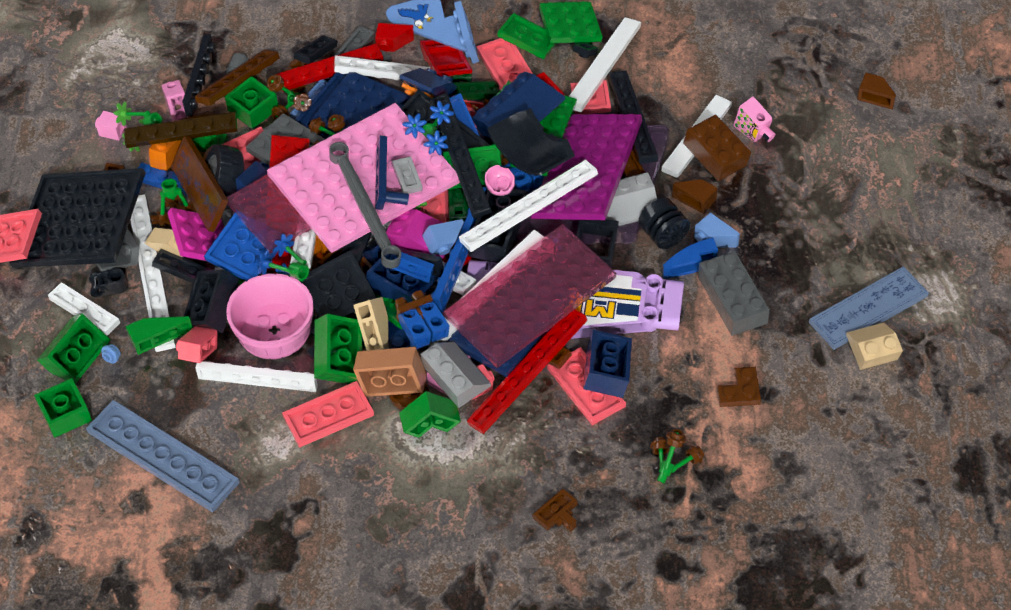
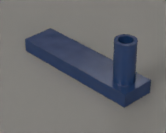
(381, 194)

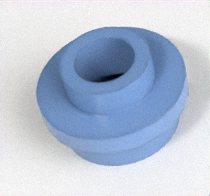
(110, 353)

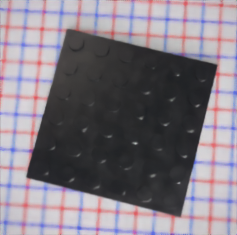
(82, 217)

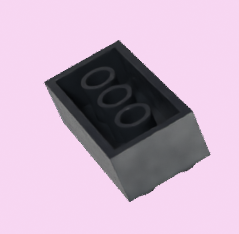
(502, 244)

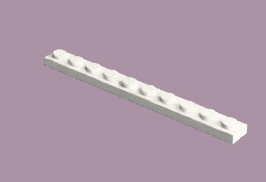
(150, 276)

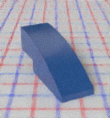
(688, 259)

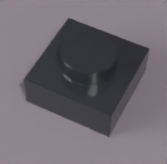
(585, 49)

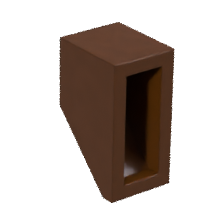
(876, 91)
(695, 194)

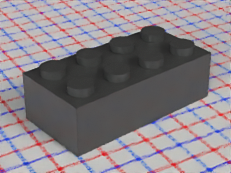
(733, 293)

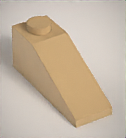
(373, 323)

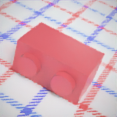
(197, 344)

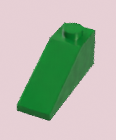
(156, 331)

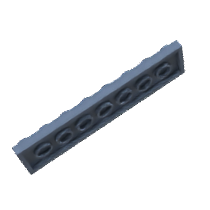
(163, 456)

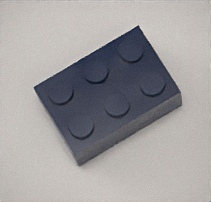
(607, 363)

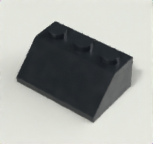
(210, 298)

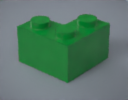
(428, 412)

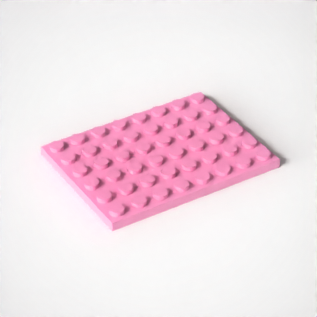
(320, 190)

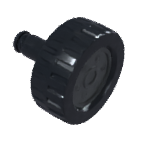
(226, 165)

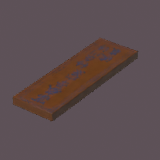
(199, 184)

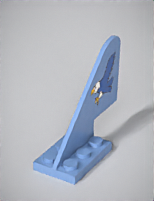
(430, 22)

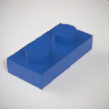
(415, 267)

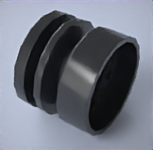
(664, 223)

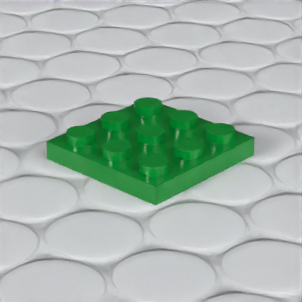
(570, 22)

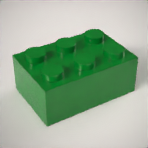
(336, 348)

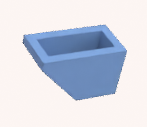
(715, 228)
(442, 236)

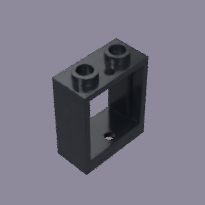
(602, 228)

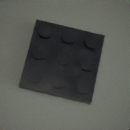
(338, 286)

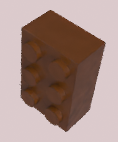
(717, 147)

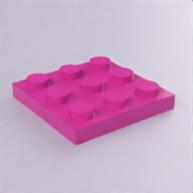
(191, 234)

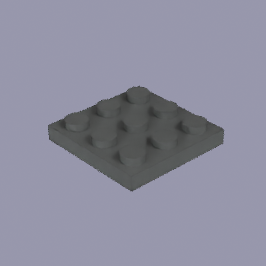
(281, 126)

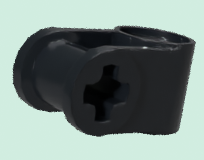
(109, 283)

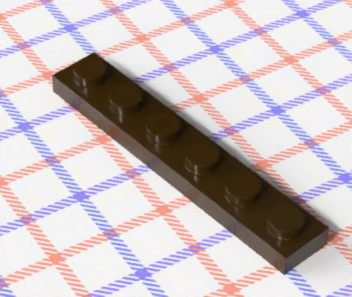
(178, 129)

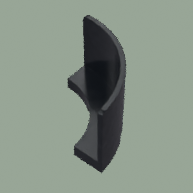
(527, 145)

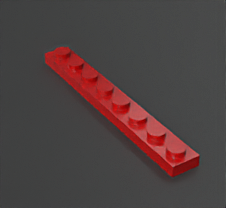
(526, 371)

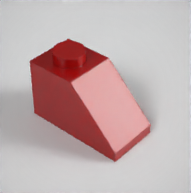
(393, 36)

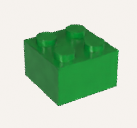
(251, 102)
(63, 407)

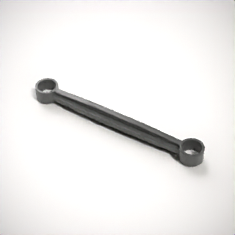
(365, 205)

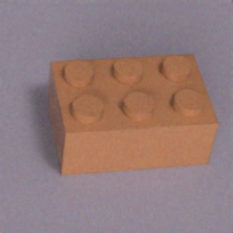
(390, 371)

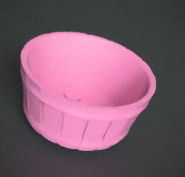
(268, 303)

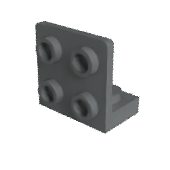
(127, 256)

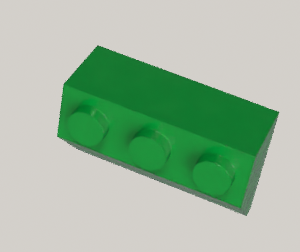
(73, 349)

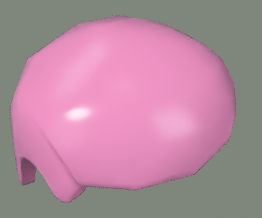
(499, 180)

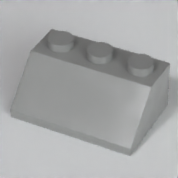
(632, 198)
(454, 372)

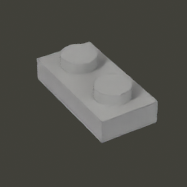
(407, 175)

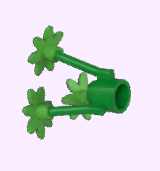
(124, 114)

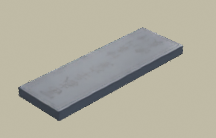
(869, 307)

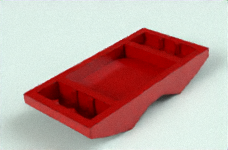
(444, 59)

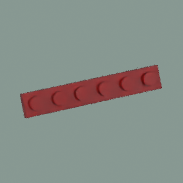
(325, 68)

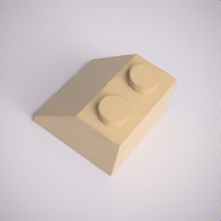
(874, 345)

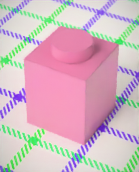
(108, 127)

